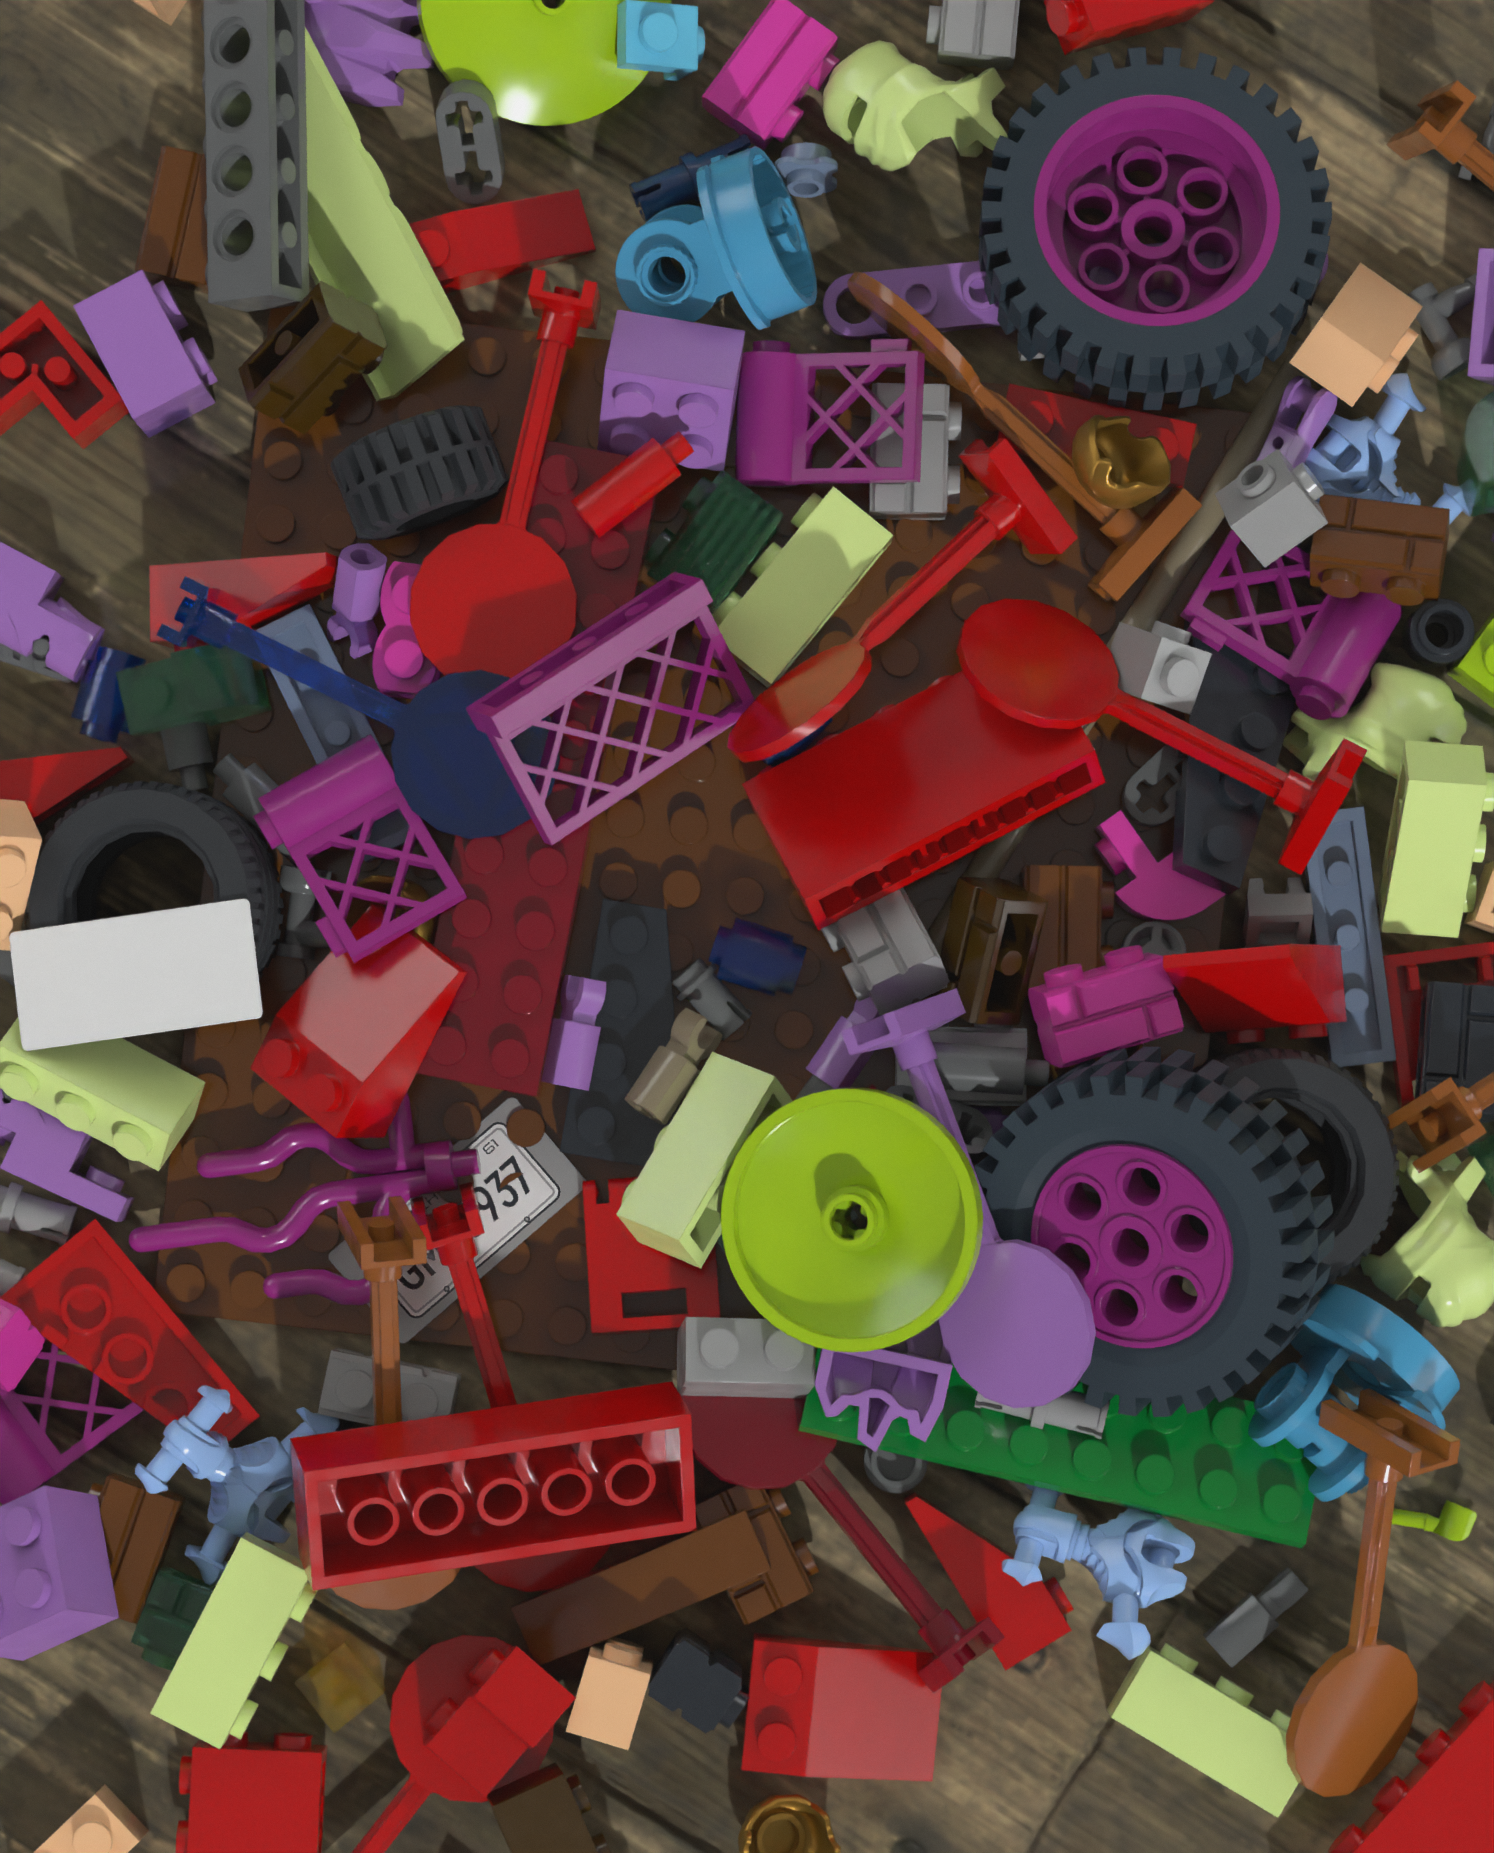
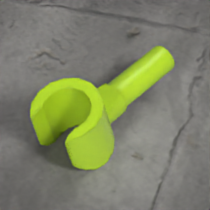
(1453, 1523)

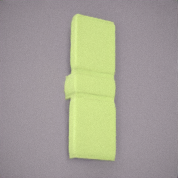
(366, 243)

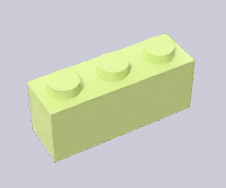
(800, 584)
(1434, 839)
(106, 1092)
(682, 1185)
(235, 1642)
(1207, 1726)

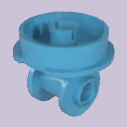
(737, 241)
(1356, 1348)

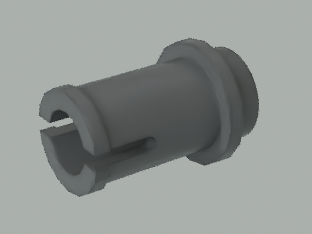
(711, 997)

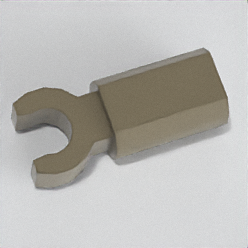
(673, 1067)

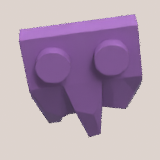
(367, 46)
(887, 1384)

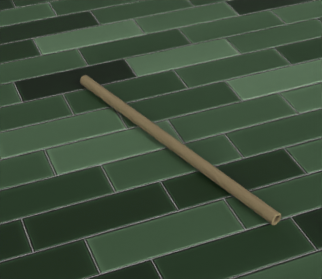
(1156, 592)

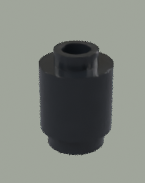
(1454, 622)

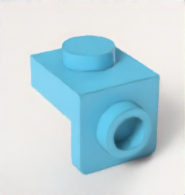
(659, 38)

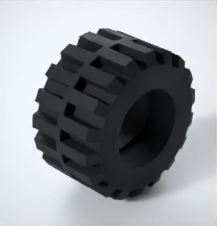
(419, 472)

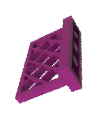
(602, 654)

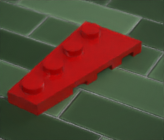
(121, 1330)

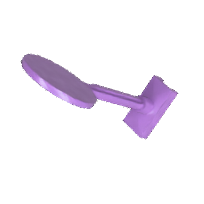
(1023, 1318)

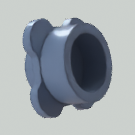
(807, 169)

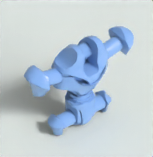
(1361, 453)
(247, 1482)
(1126, 1556)

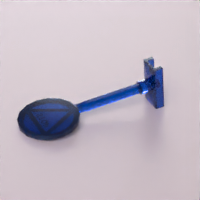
(437, 752)

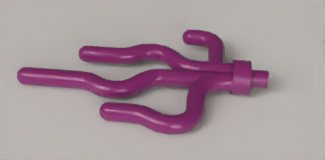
(399, 1170)

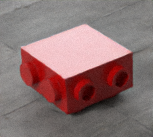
(254, 1796)

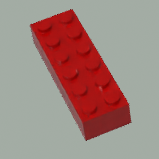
(493, 1485)

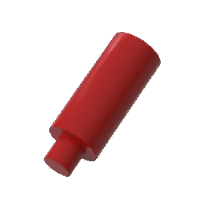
(631, 483)

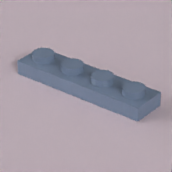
(323, 721)
(1347, 916)

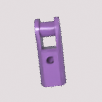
(1318, 409)

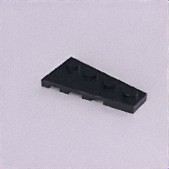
(1213, 810)
(634, 1022)

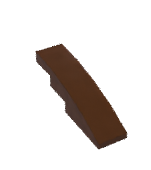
(641, 1587)

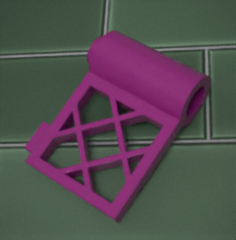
(778, 415)
(1328, 656)
(334, 803)
(26, 1451)

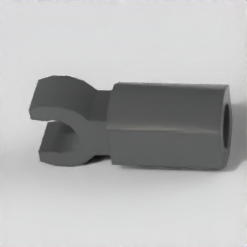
(1254, 1617)

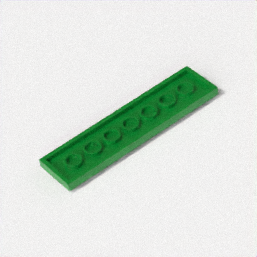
(1173, 1466)

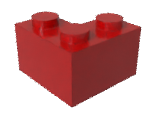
(50, 367)
(497, 1718)

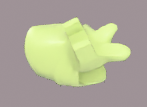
(899, 107)
(1395, 709)
(1443, 1257)

